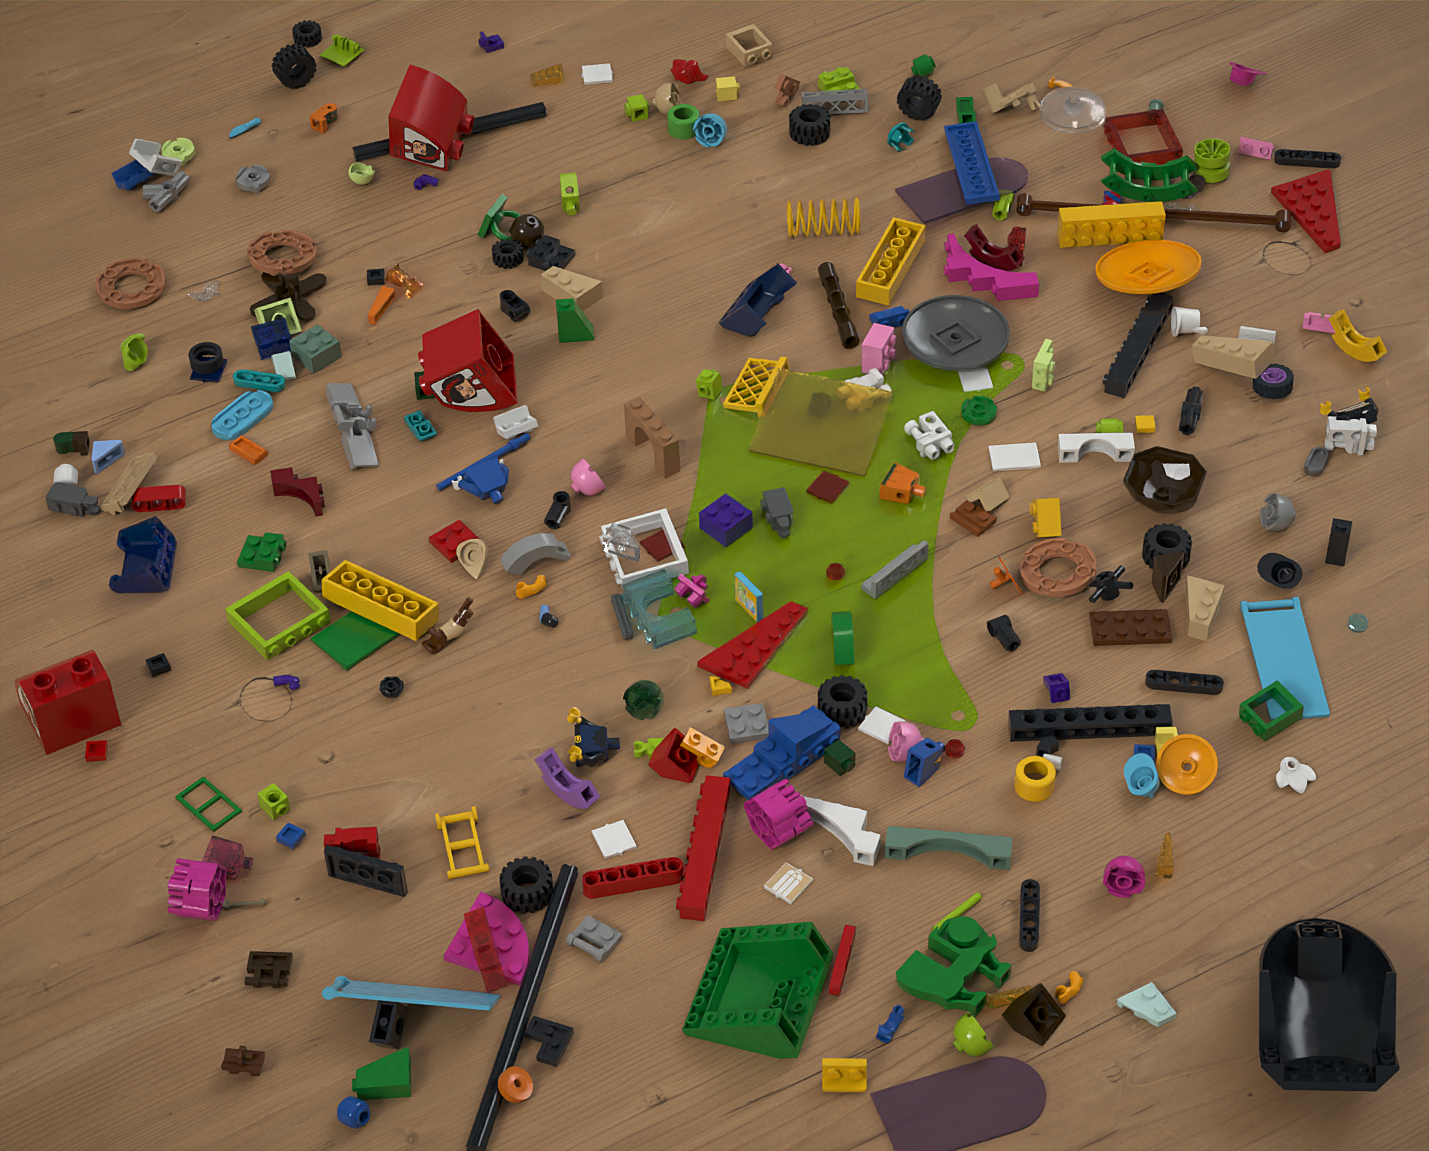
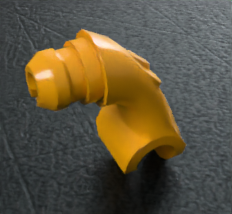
(524, 591)
(1067, 993)

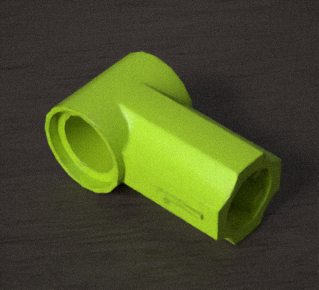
(1002, 207)

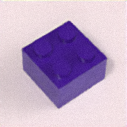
(725, 520)

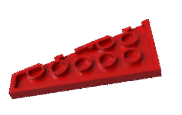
(750, 651)

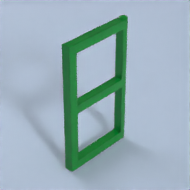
(196, 812)

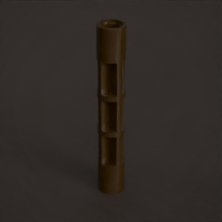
(840, 311)

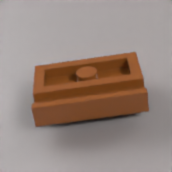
(973, 518)

